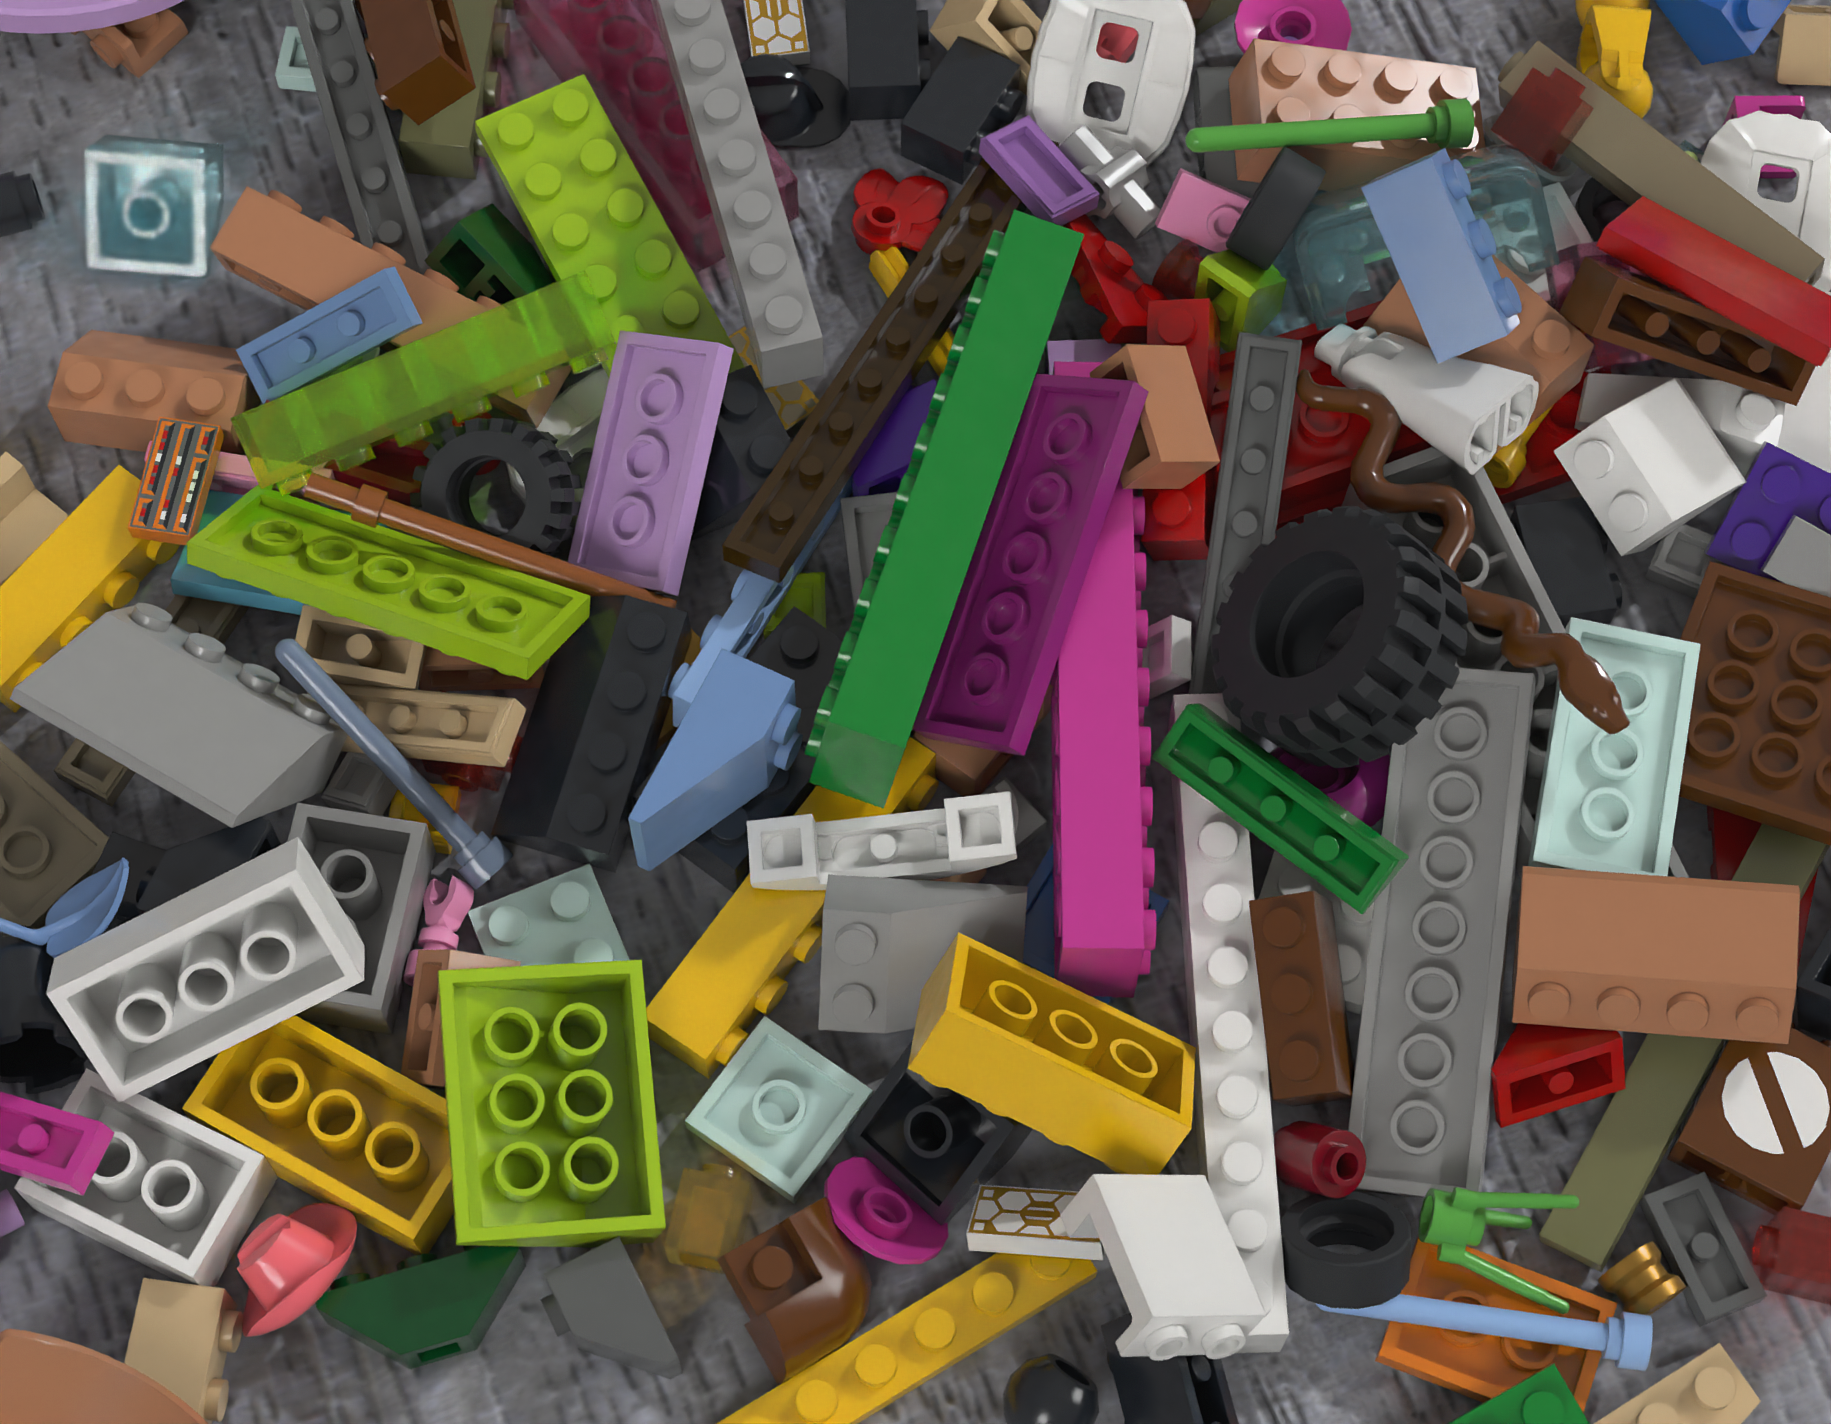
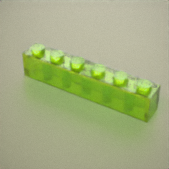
(424, 382)

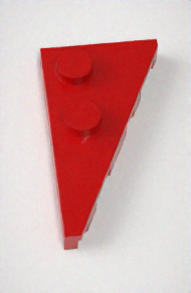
(1112, 285)

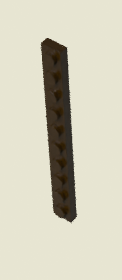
(871, 381)

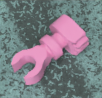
(444, 914)

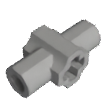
(1119, 179)

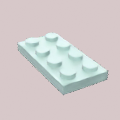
(1616, 796)

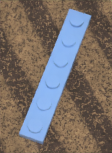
(752, 608)

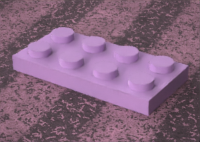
(650, 459)

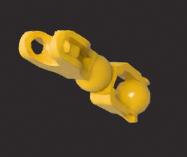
(1614, 49)

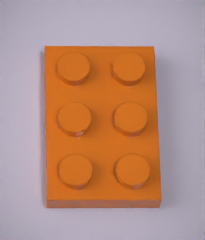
(1483, 1363)

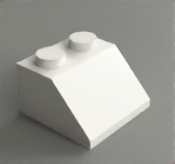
(1649, 467)

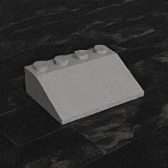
(186, 715)

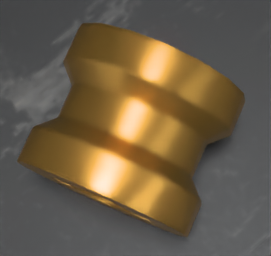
(1642, 1281)

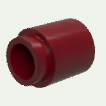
(1319, 1158)

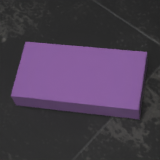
(1038, 172)

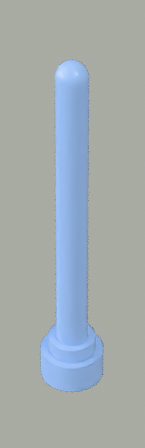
(1620, 1339)

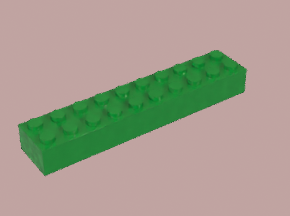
(940, 510)

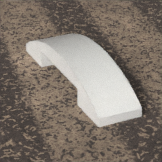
(908, 845)

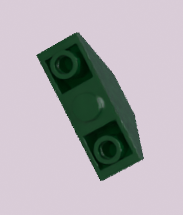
(427, 1305)

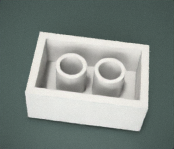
(162, 1189)

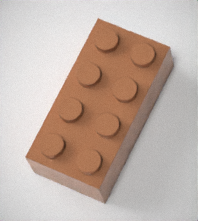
(1320, 83)

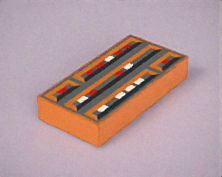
(176, 481)

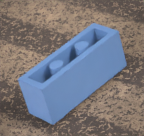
(1443, 255)

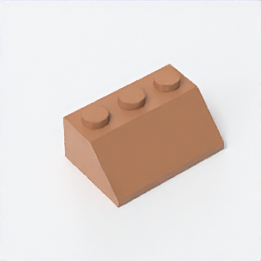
(1539, 346)
(120, 384)

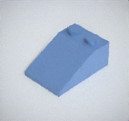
(718, 758)

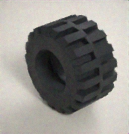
(530, 452)

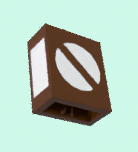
(1762, 1121)

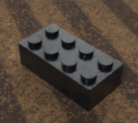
(807, 655)

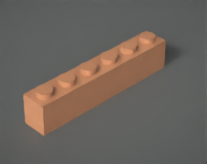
(315, 260)

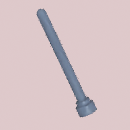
(475, 852)

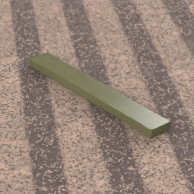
(1657, 1093)

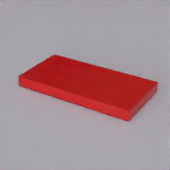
(1722, 278)

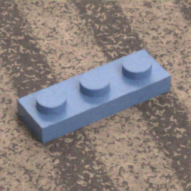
(329, 335)

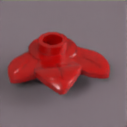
(896, 212)

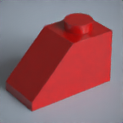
(1554, 1069)

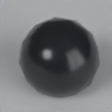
(1050, 1393)

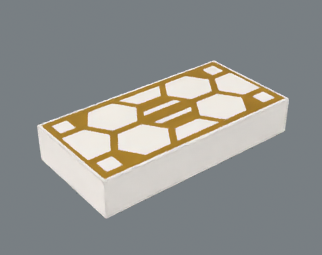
(777, 29)
(1026, 1224)

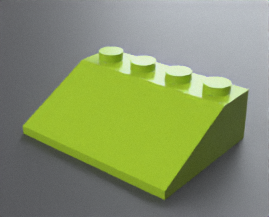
(550, 1105)

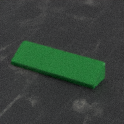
(1280, 807)

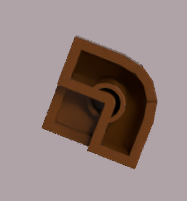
(800, 1289)

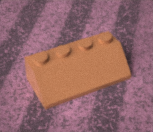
(1656, 954)

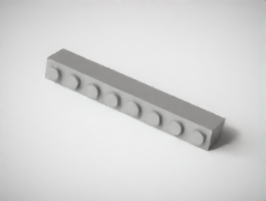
(741, 191)

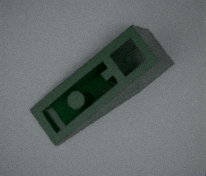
(489, 258)

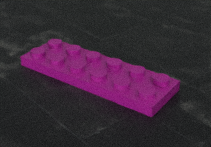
(1030, 562)

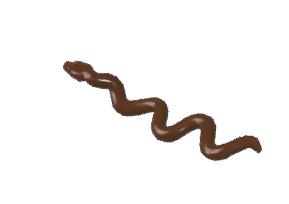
(1580, 676)

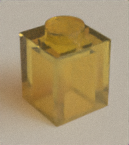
(708, 1217)

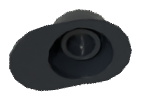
(796, 103)

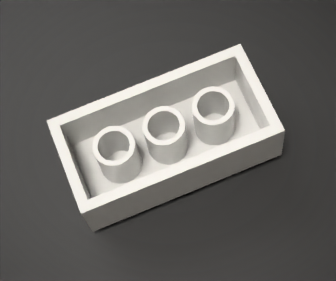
(207, 970)

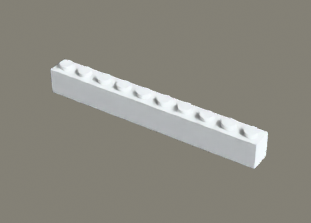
(1229, 1036)

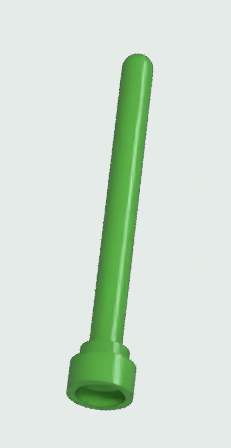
(1447, 124)

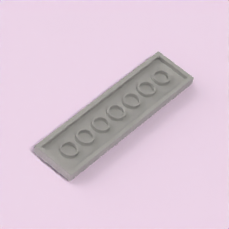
(1442, 940)

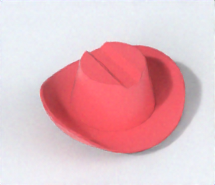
(293, 1263)

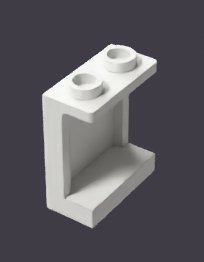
(1170, 1263)

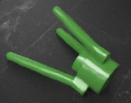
(1460, 1218)

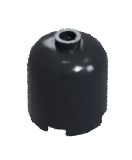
(33, 1035)

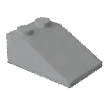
(891, 935)

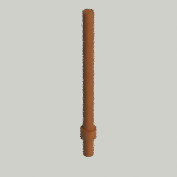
(372, 507)

